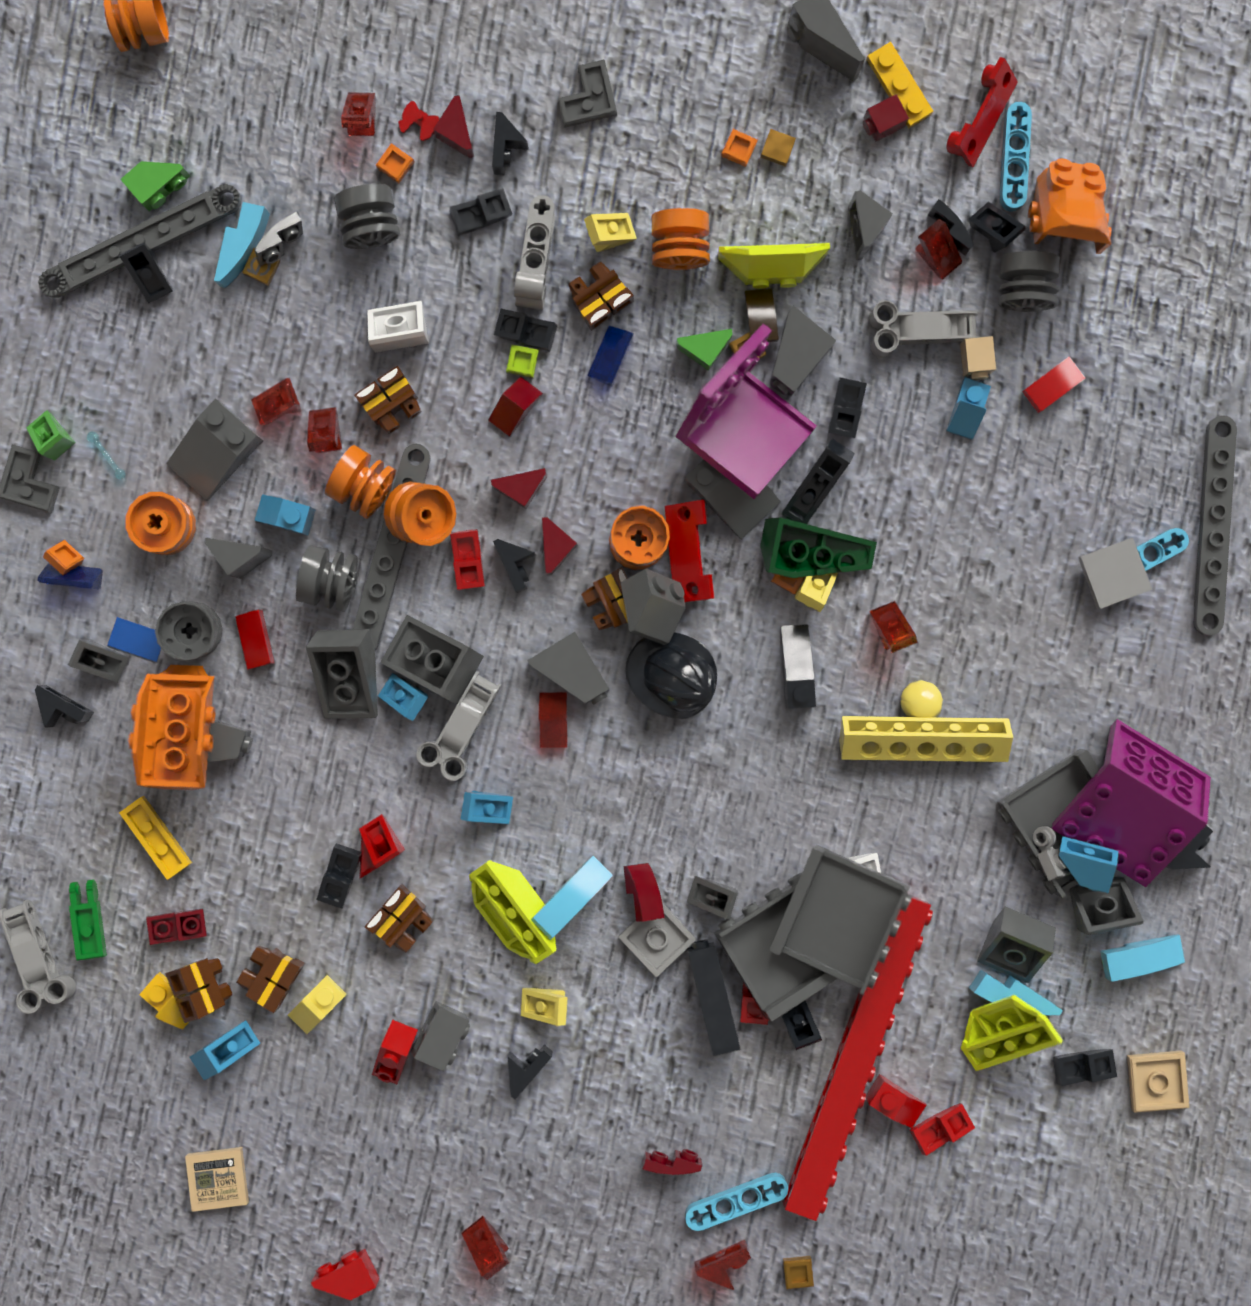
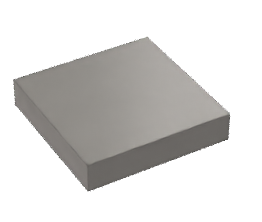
(1115, 573)
(658, 941)

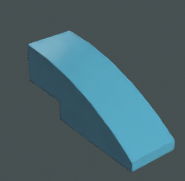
(240, 242)
(571, 897)
(1142, 957)
(993, 990)

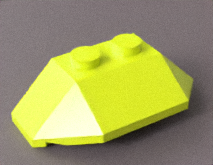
(773, 263)
(508, 906)
(1006, 1032)

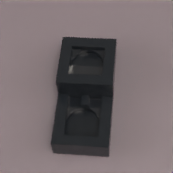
(481, 212)
(956, 228)
(525, 329)
(847, 407)
(339, 876)
(1084, 1066)

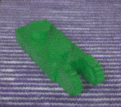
(87, 922)

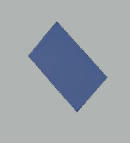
(134, 639)

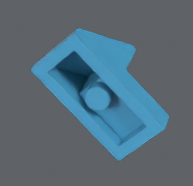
(969, 408)
(403, 696)
(486, 807)

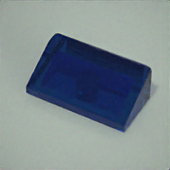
(610, 355)
(78, 577)

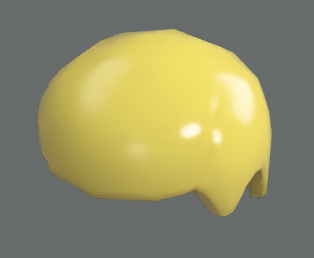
(921, 700)

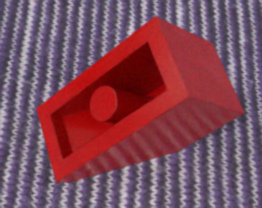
(894, 1101)

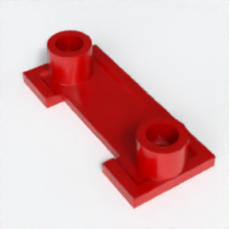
(973, 137)
(685, 549)

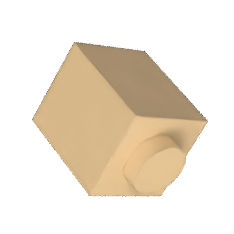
(978, 357)

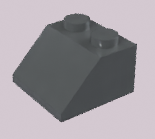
(653, 605)
(1017, 944)

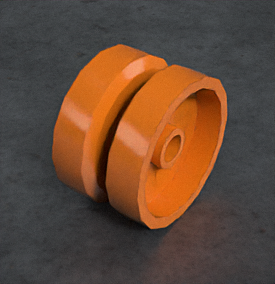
(420, 513)
(176, 522)

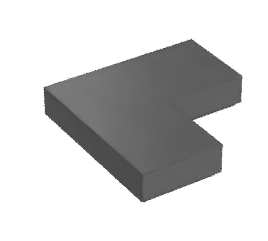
(595, 101)
(19, 482)

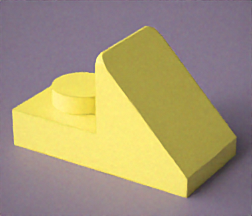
(609, 230)
(815, 590)
(317, 1004)
(544, 1005)

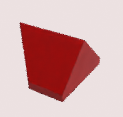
(377, 845)

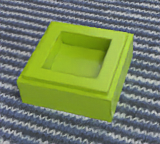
(522, 361)

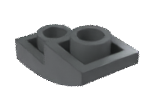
(271, 245)

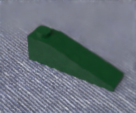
(808, 550)

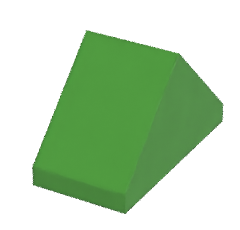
(705, 347)
(49, 436)

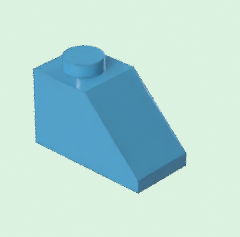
(285, 514)
(1089, 863)
(224, 1050)

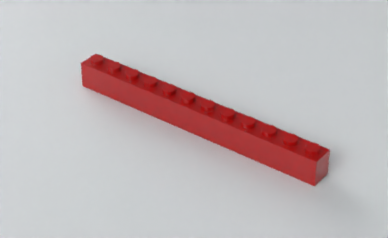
(854, 1068)

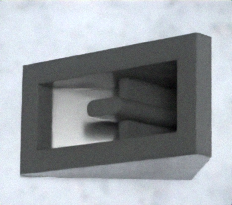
(98, 660)
(712, 897)

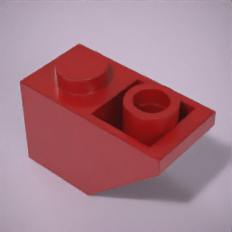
(394, 1052)
(348, 1277)

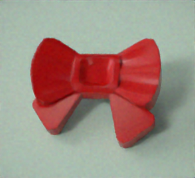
(413, 114)

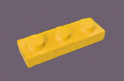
(898, 80)
(155, 837)

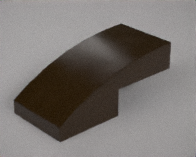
(761, 310)

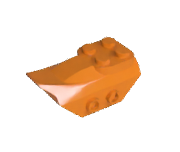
(1070, 204)
(173, 728)

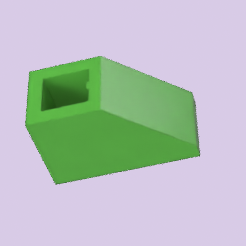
(154, 182)

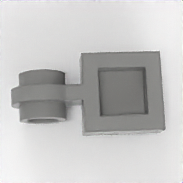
(1049, 857)

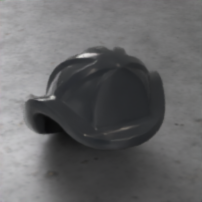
(672, 677)

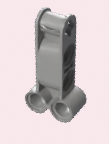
(530, 282)
(920, 327)
(461, 727)
(33, 959)

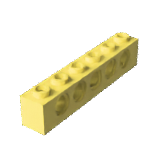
(925, 739)

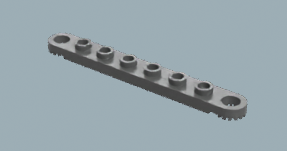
(154, 233)
(1215, 525)
(387, 557)

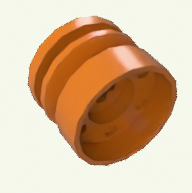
(132, 18)
(680, 238)
(355, 479)
(652, 529)

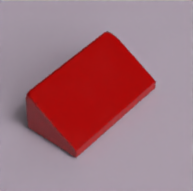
(254, 639)

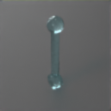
(93, 437)

